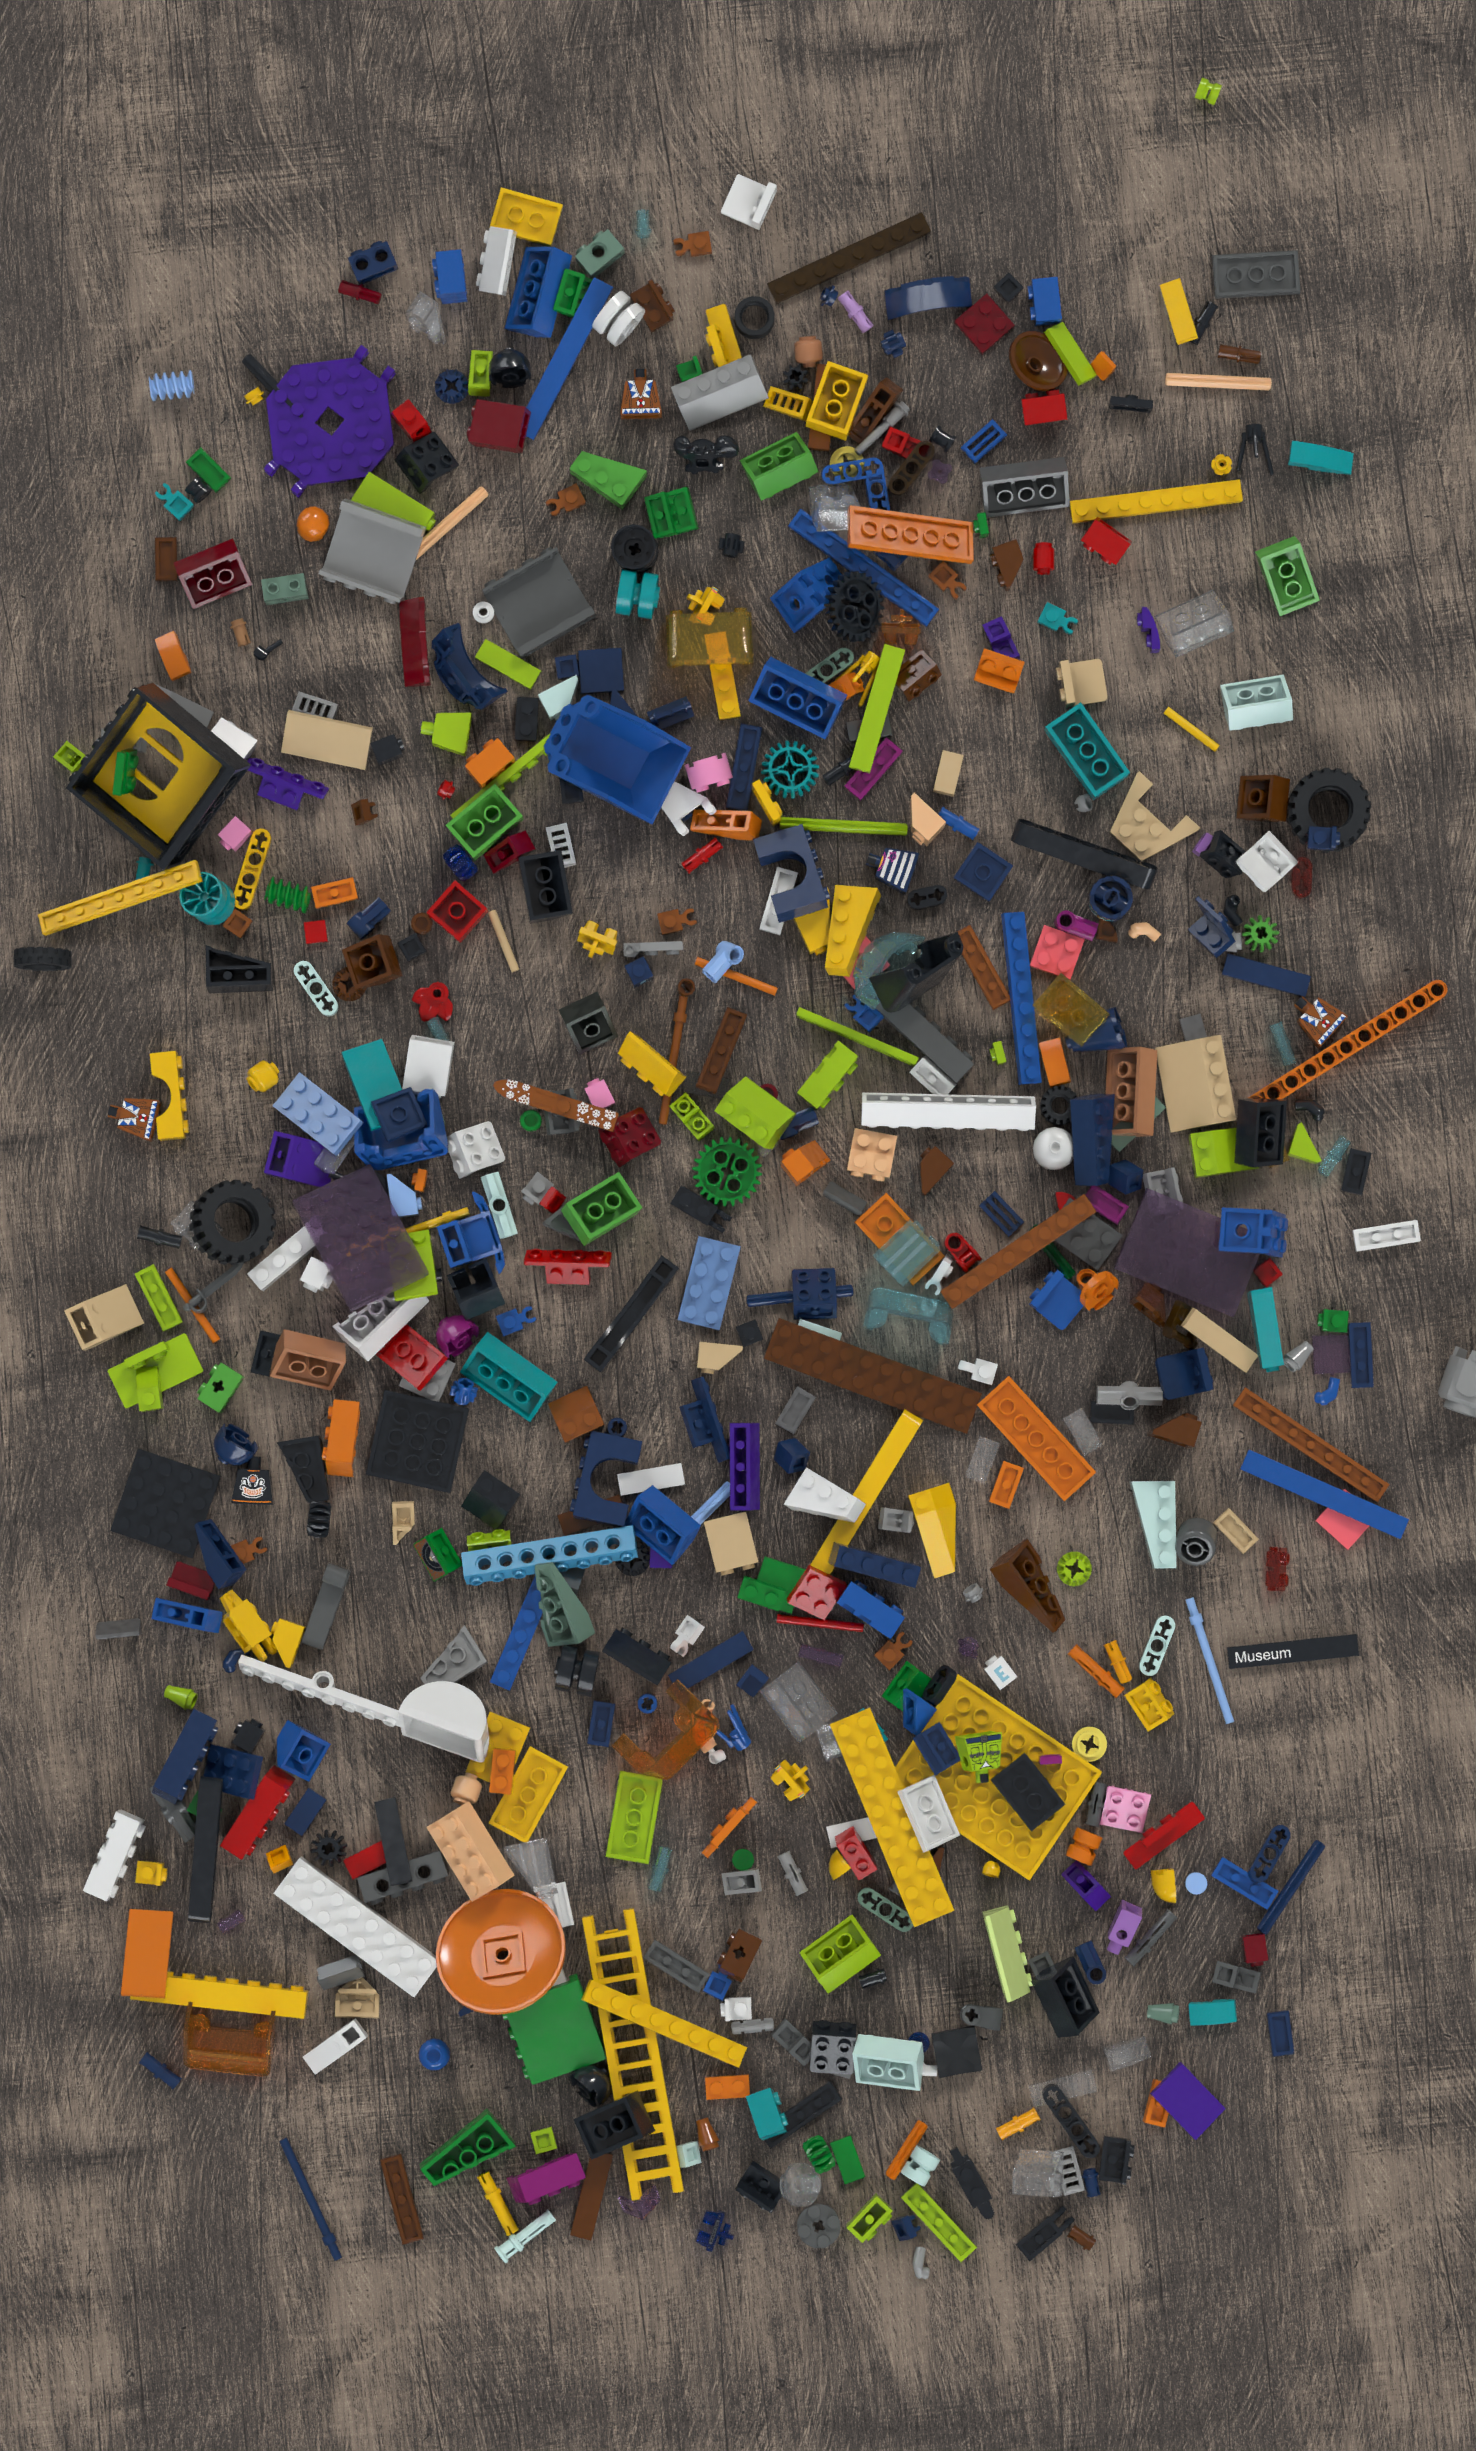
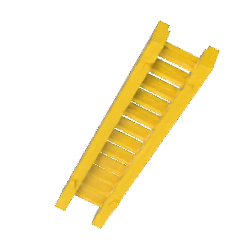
(615, 2068)

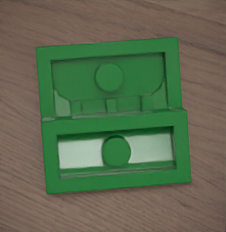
(571, 292)
(671, 513)
(782, 1576)

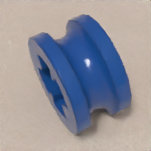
(641, 1701)

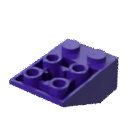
(294, 1160)

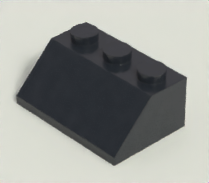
(545, 886)
(1260, 1132)
(637, 1655)
(1065, 1998)

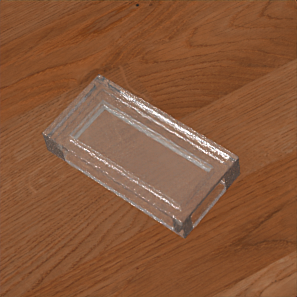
(982, 1460)

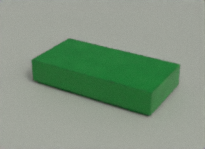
(208, 470)
(847, 2159)

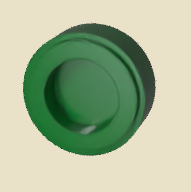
(530, 1120)
(743, 1859)

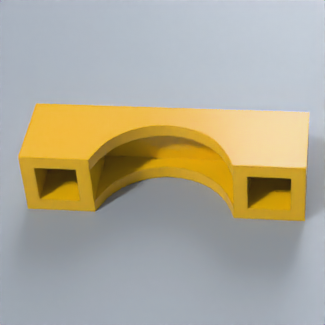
(171, 1123)

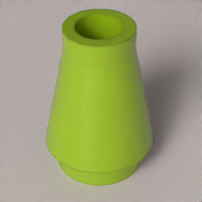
(182, 1697)

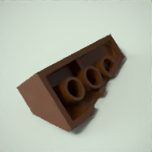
(1151, 1303)

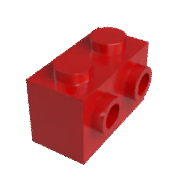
(1044, 408)
(1105, 541)

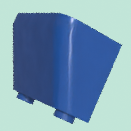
(414, 1147)

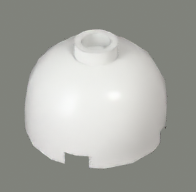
(1053, 1148)

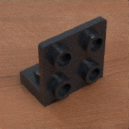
(425, 461)

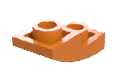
(173, 656)
(1055, 1062)

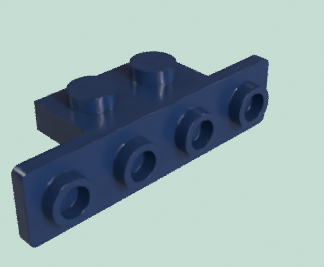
(703, 1422)

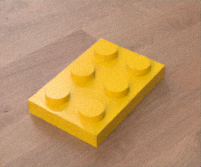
(527, 215)
(502, 1734)

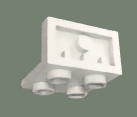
(749, 201)

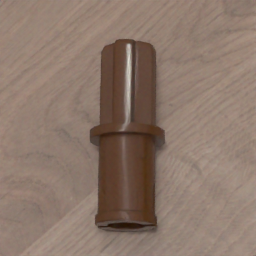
(1239, 354)

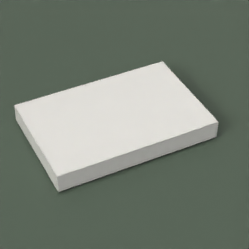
(928, 1813)

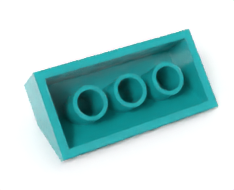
(508, 1376)

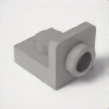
(536, 1189)

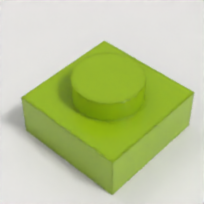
(997, 1053)
(543, 2140)

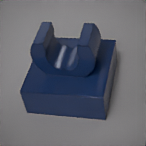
(904, 2227)

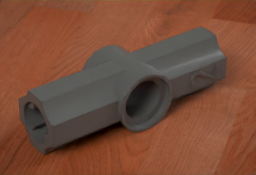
(178, 1816)

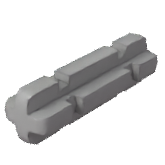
(752, 2026)

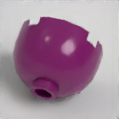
(455, 1334)

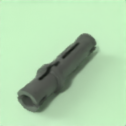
(1132, 1957)

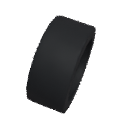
(756, 301)

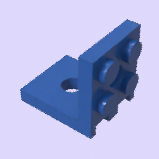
(809, 589)
(1264, 1231)

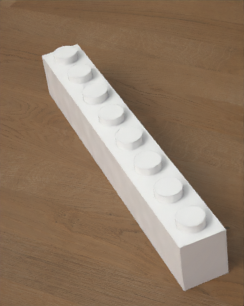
(948, 1111)

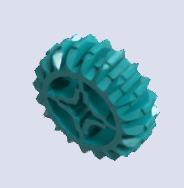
(800, 768)

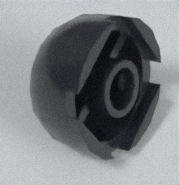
(509, 368)
(593, 2084)

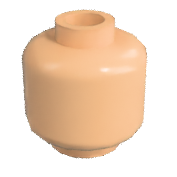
(466, 1789)

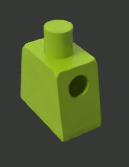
(449, 731)

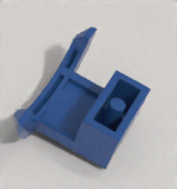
(472, 1238)

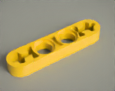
(248, 868)

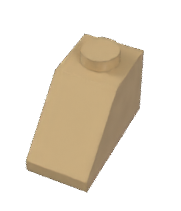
(715, 1356)

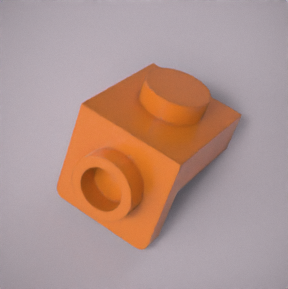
(847, 686)

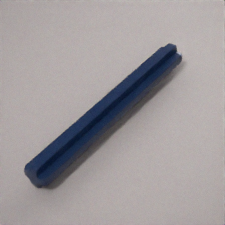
(787, 1296)
(1291, 1887)

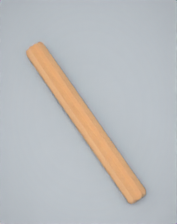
(1218, 381)
(452, 519)

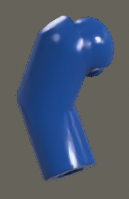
(1329, 1394)

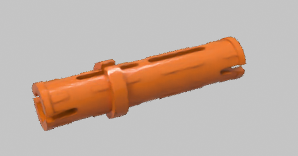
(1104, 1678)

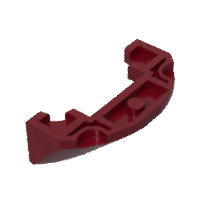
(414, 642)

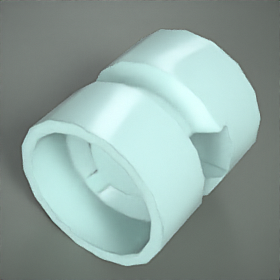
(920, 2165)

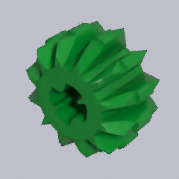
(819, 2154)

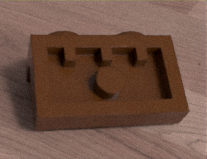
(656, 309)
(917, 675)

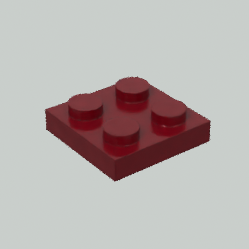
(984, 324)

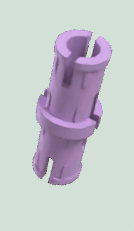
(855, 312)

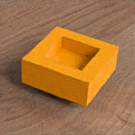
(279, 1859)

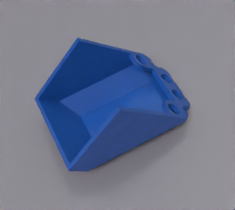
(615, 756)

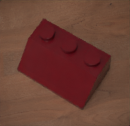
(212, 573)

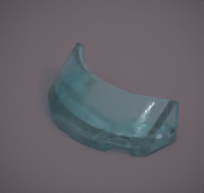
(874, 961)

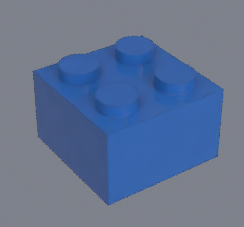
(451, 276)

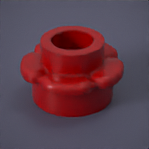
(446, 789)

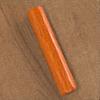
(906, 2150)

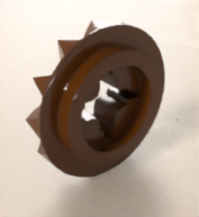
(340, 988)

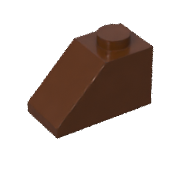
(933, 1168)

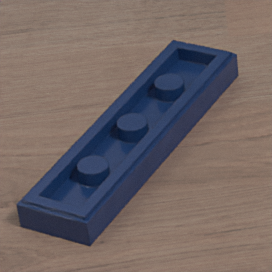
(744, 767)
(1266, 975)
(712, 1660)

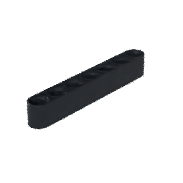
(1083, 853)
(205, 1849)

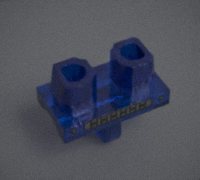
(708, 2239)

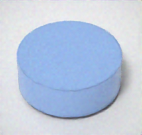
(1196, 1883)

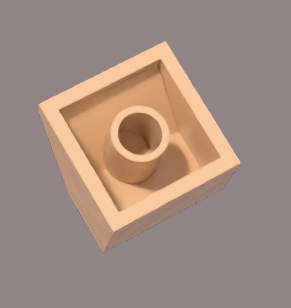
(924, 821)

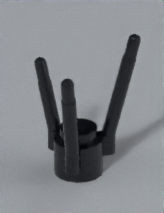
(1254, 436)

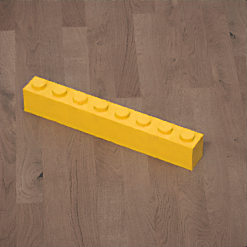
(233, 1995)

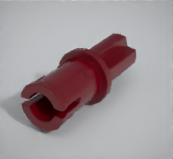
(359, 292)

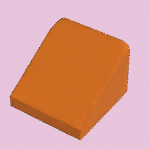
(1103, 366)

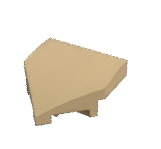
(357, 2000)

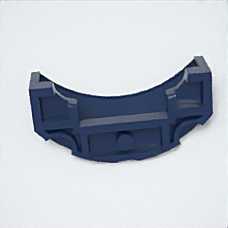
(927, 295)
(459, 673)

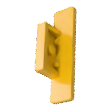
(721, 336)

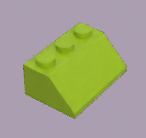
(755, 1113)
(840, 1954)

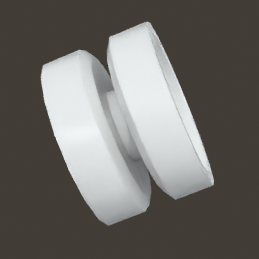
(618, 318)

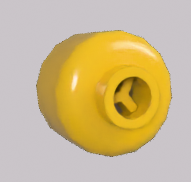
(262, 1076)

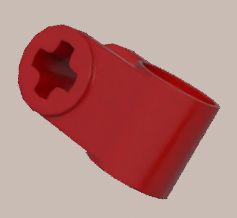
(962, 1252)

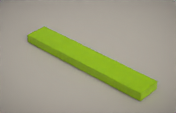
(877, 708)
(857, 1037)

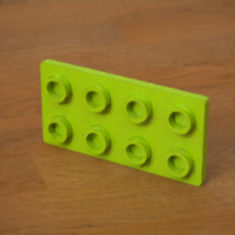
(175, 1365)

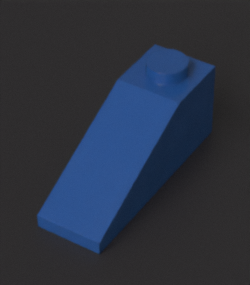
(187, 1615)

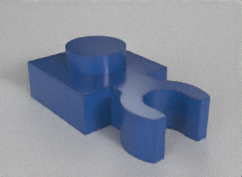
(865, 1015)
(512, 1321)
(717, 1985)

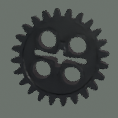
(860, 593)

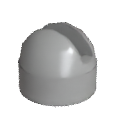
(1084, 803)

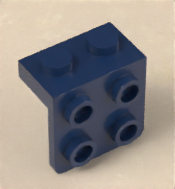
(1184, 1374)

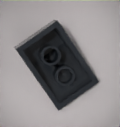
(614, 2125)

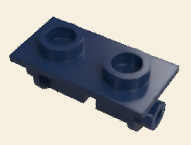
(671, 713)

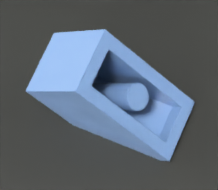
(403, 1198)

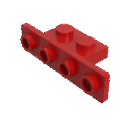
(567, 1266)
(1163, 1835)

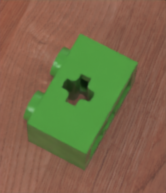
(219, 1399)

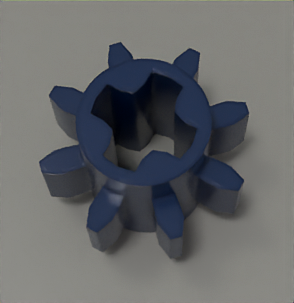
(893, 343)

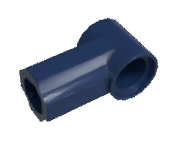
(363, 922)
(803, 1120)
(1089, 1959)

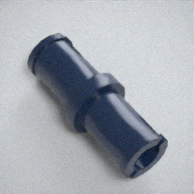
(160, 2070)

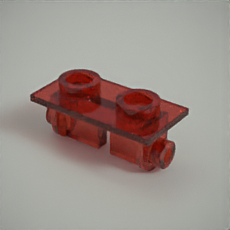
(1278, 1577)

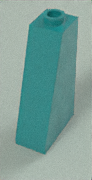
(1265, 1328)

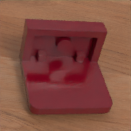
(630, 1137)

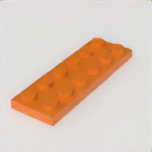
(910, 534)
(1036, 1438)

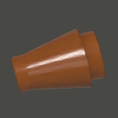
(706, 2135)

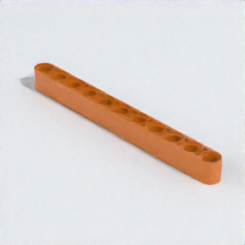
(1354, 1041)

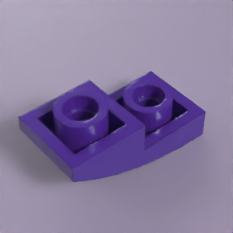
(1148, 624)

